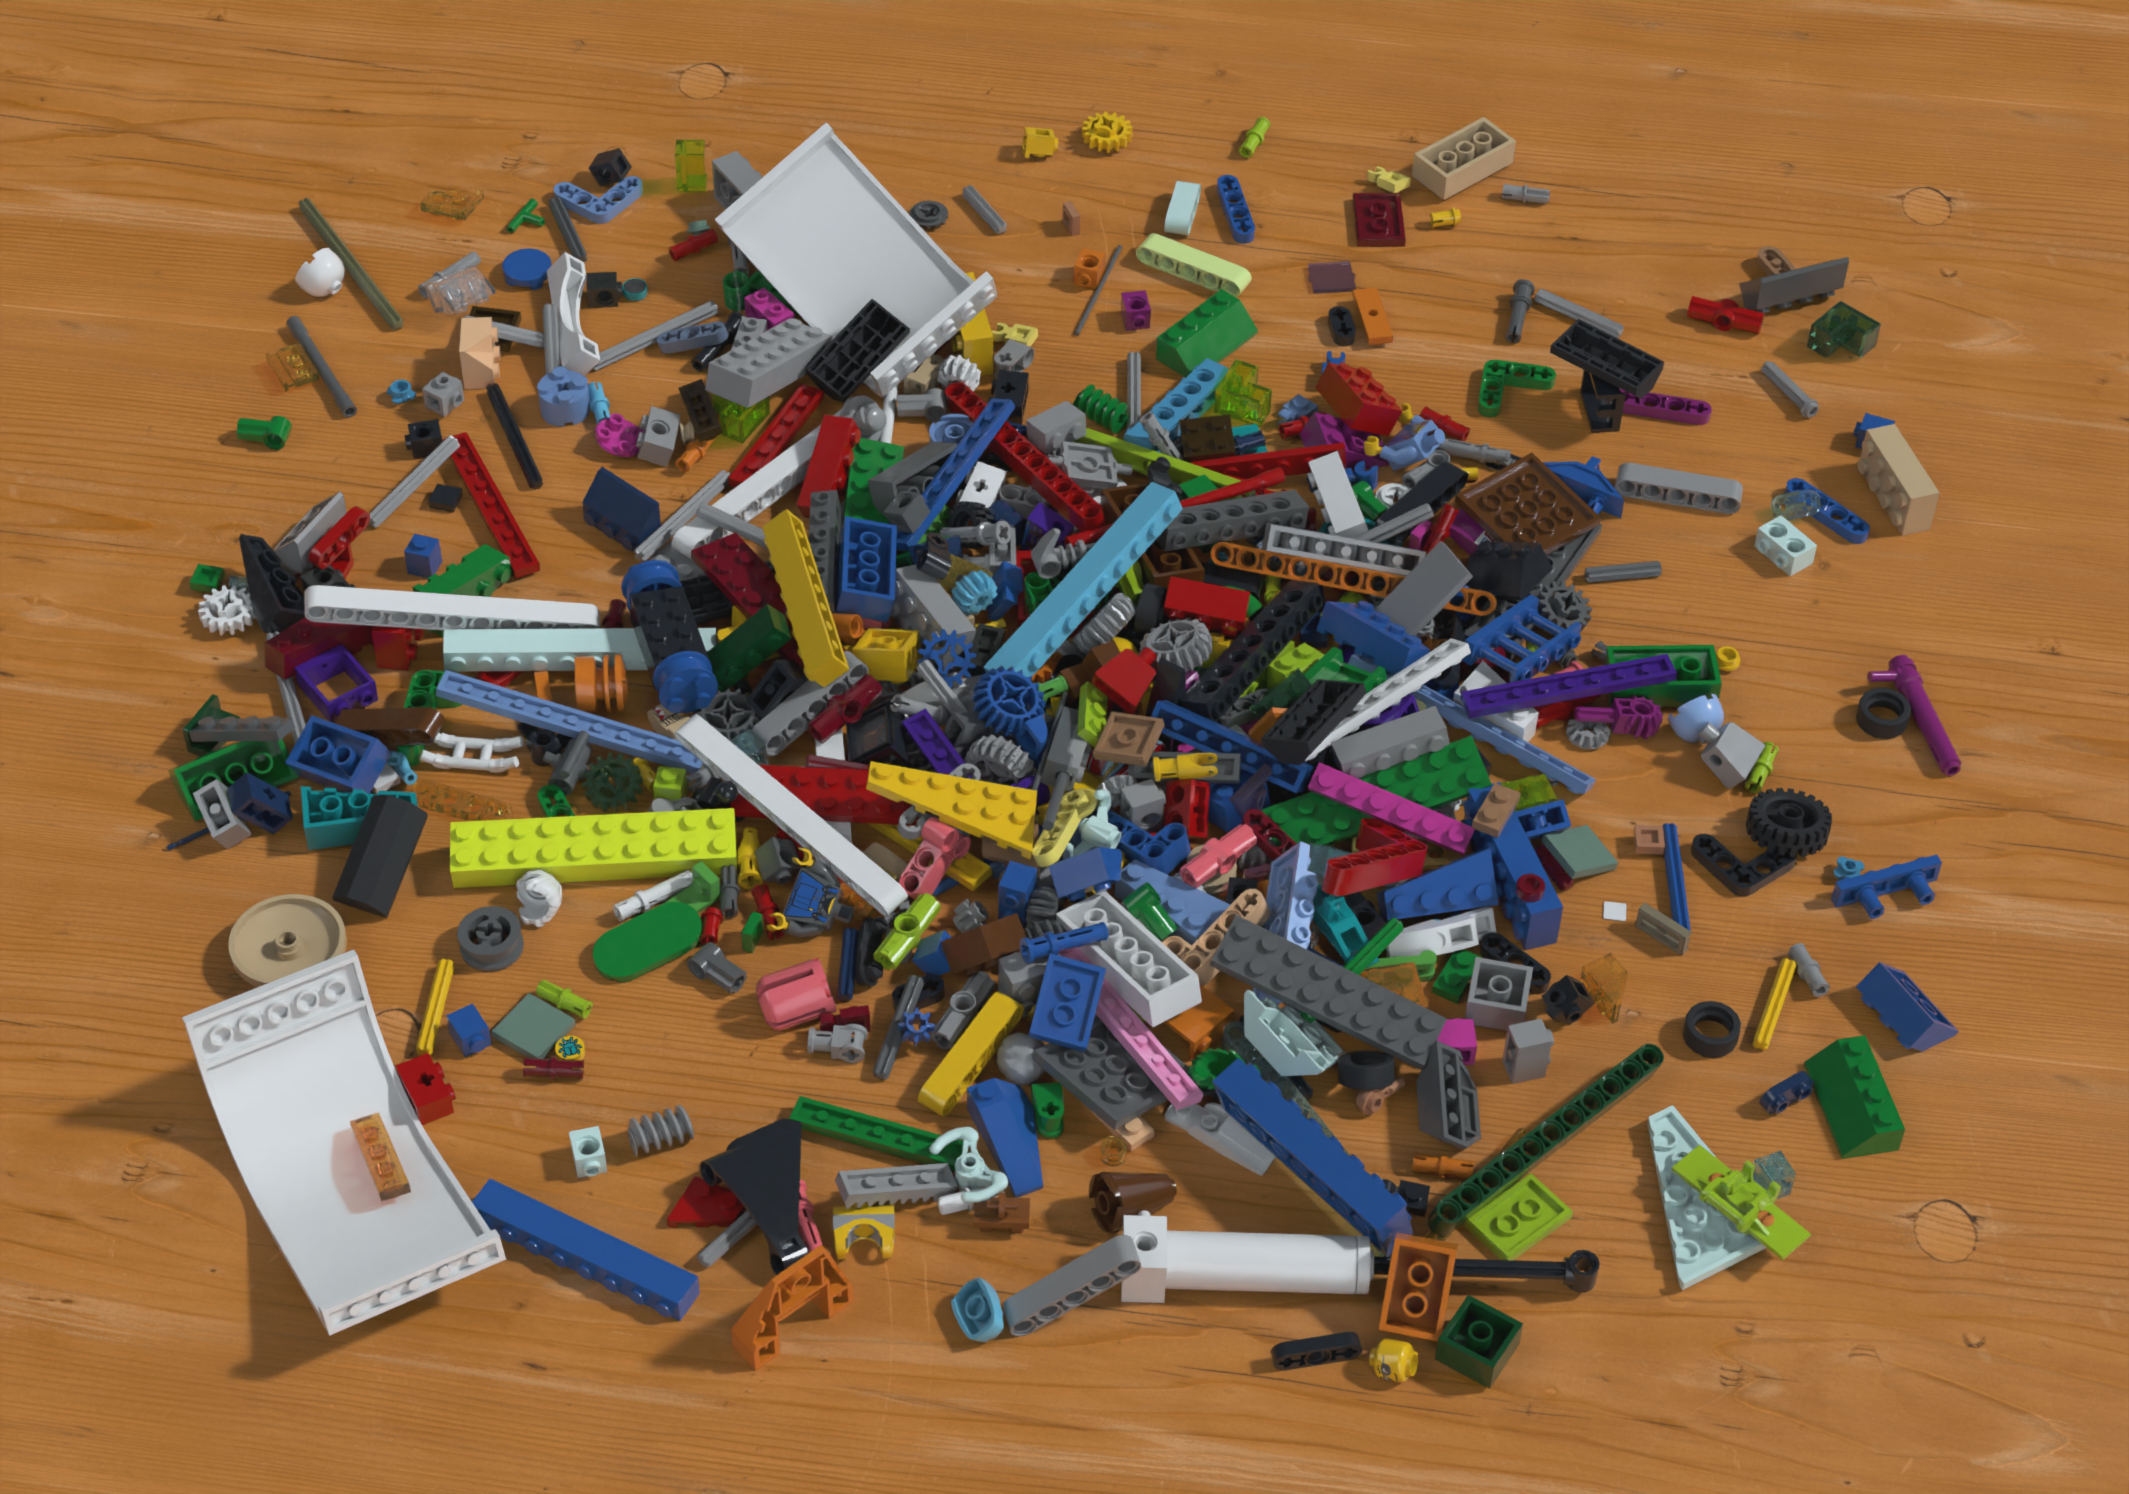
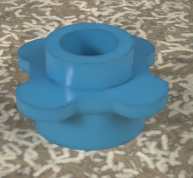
(401, 391)
(1847, 868)

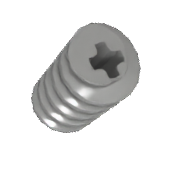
(659, 1129)

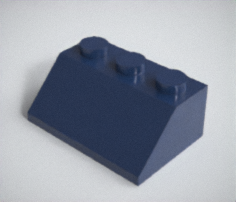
(620, 510)

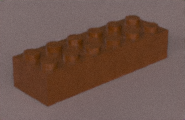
(1154, 562)

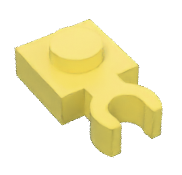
(1390, 181)
(1019, 333)

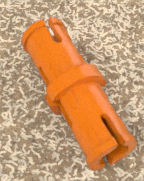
(1442, 1166)

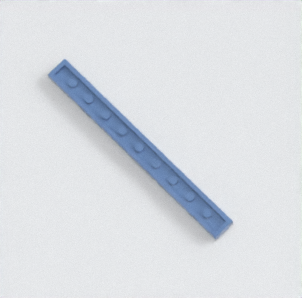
(566, 721)
(1503, 740)

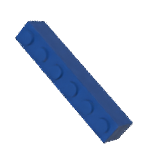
(1216, 738)

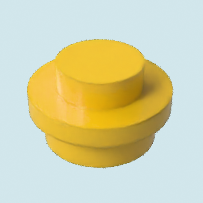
(1728, 658)

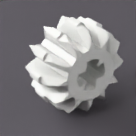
(959, 370)

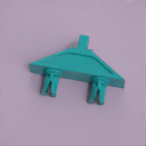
(1338, 924)

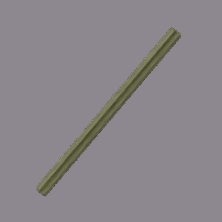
(351, 264)

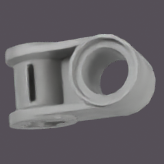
(1013, 357)

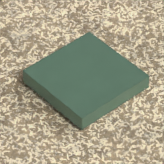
(1579, 851)
(533, 1027)

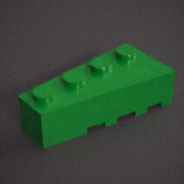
(476, 575)

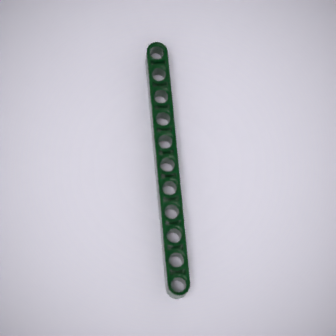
(1539, 1146)

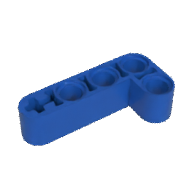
(1160, 851)

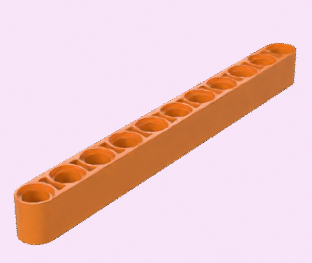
(1339, 578)

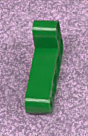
(423, 694)

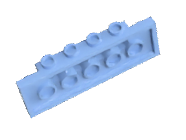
(1291, 899)

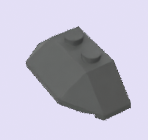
(1448, 1098)

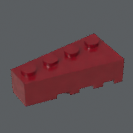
(310, 639)

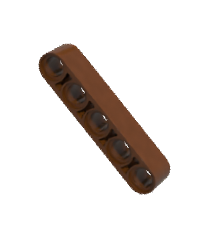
(394, 725)

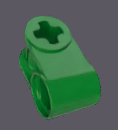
(1035, 590)
(1048, 1108)

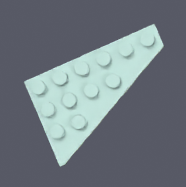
(1699, 1234)

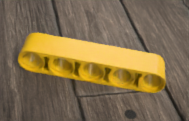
(970, 1054)

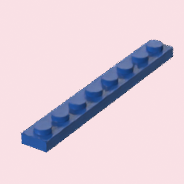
(959, 465)

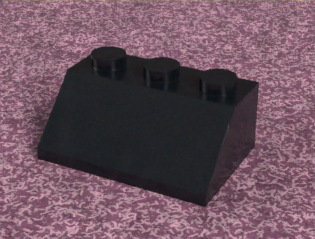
(1507, 568)

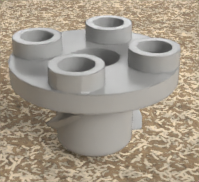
(866, 415)

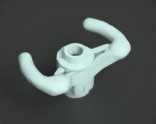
(1096, 830)
(970, 1167)

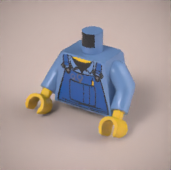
(1410, 444)

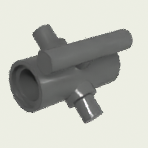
(570, 764)

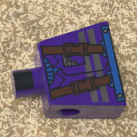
(1039, 523)

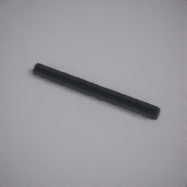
(514, 436)

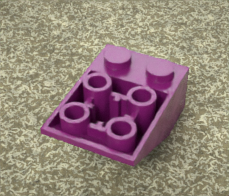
(1327, 429)

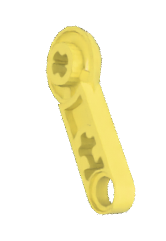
(1073, 808)

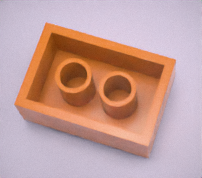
(1418, 1286)

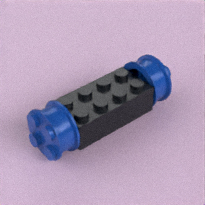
(669, 637)

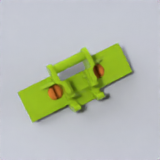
(1742, 1200)

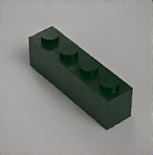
(748, 646)

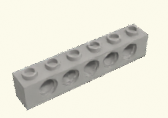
(1341, 549)

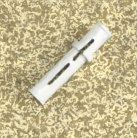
(645, 899)

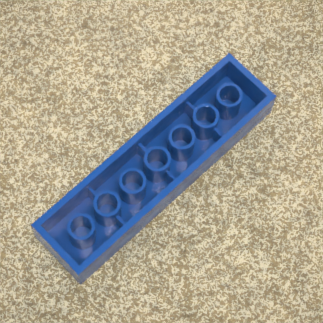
(1312, 1155)

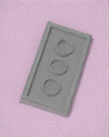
(1425, 590)

